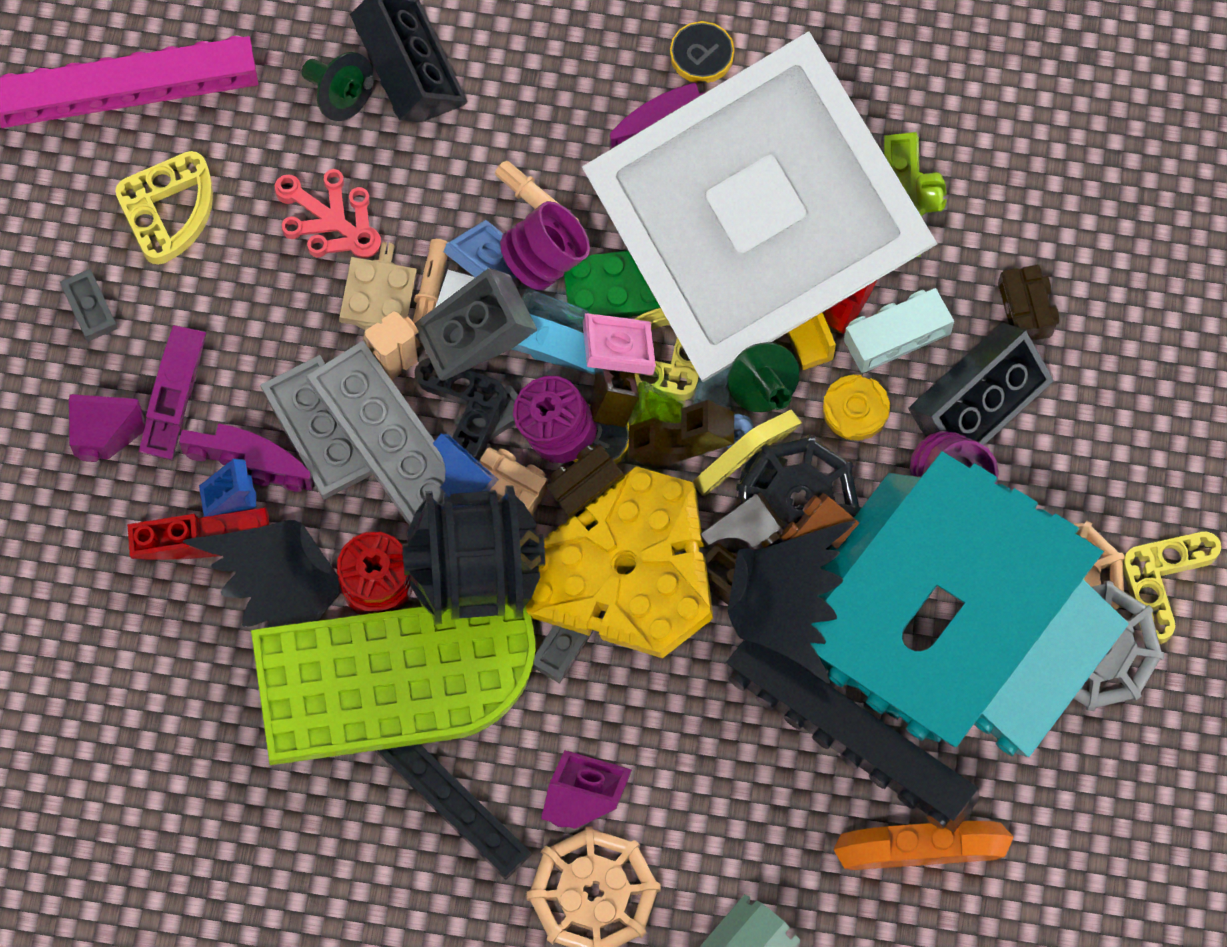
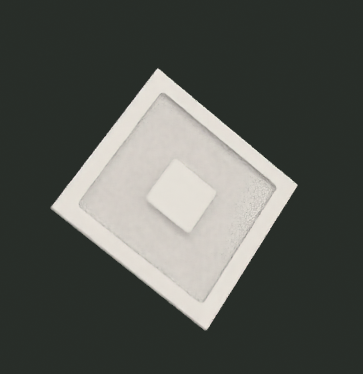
(758, 206)

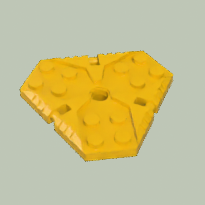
(639, 529)

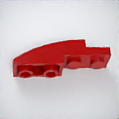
(164, 537)

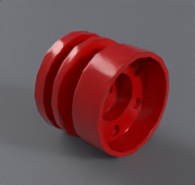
(376, 590)

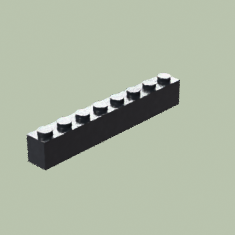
(853, 733)

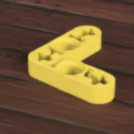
(765, 433)
(1158, 567)

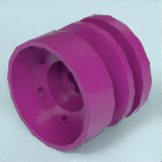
(544, 245)
(554, 418)
(955, 445)

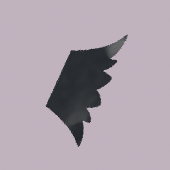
(277, 569)
(783, 593)

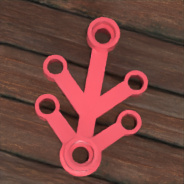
(330, 218)

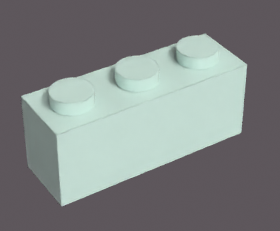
(898, 329)

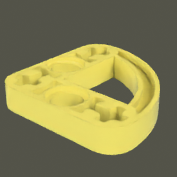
(144, 204)
(677, 369)

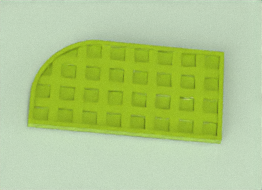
(387, 680)

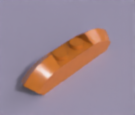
(922, 845)

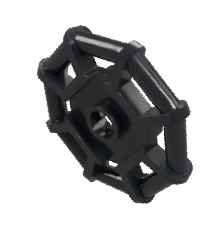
(798, 477)

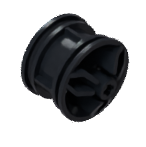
(473, 554)

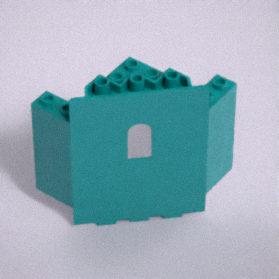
(1016, 643)

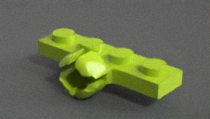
(923, 189)

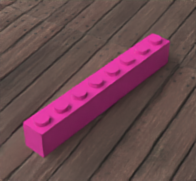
(127, 81)

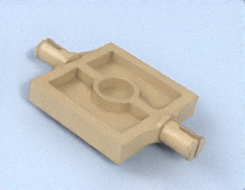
(376, 290)

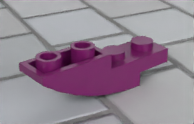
(652, 112)
(171, 392)
(263, 458)

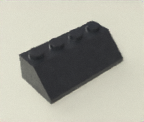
(408, 58)
(984, 387)

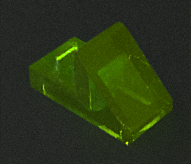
(656, 404)

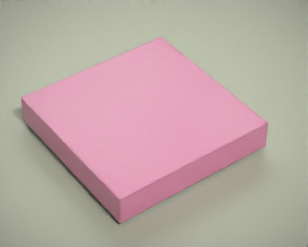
(618, 344)

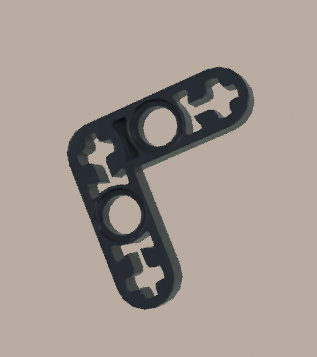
(476, 403)

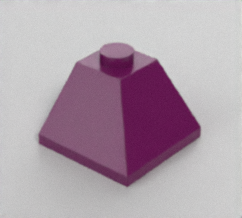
(102, 425)
(583, 790)

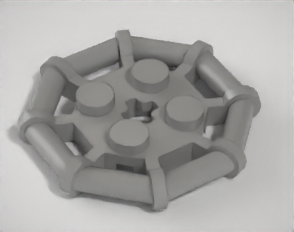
(1123, 653)

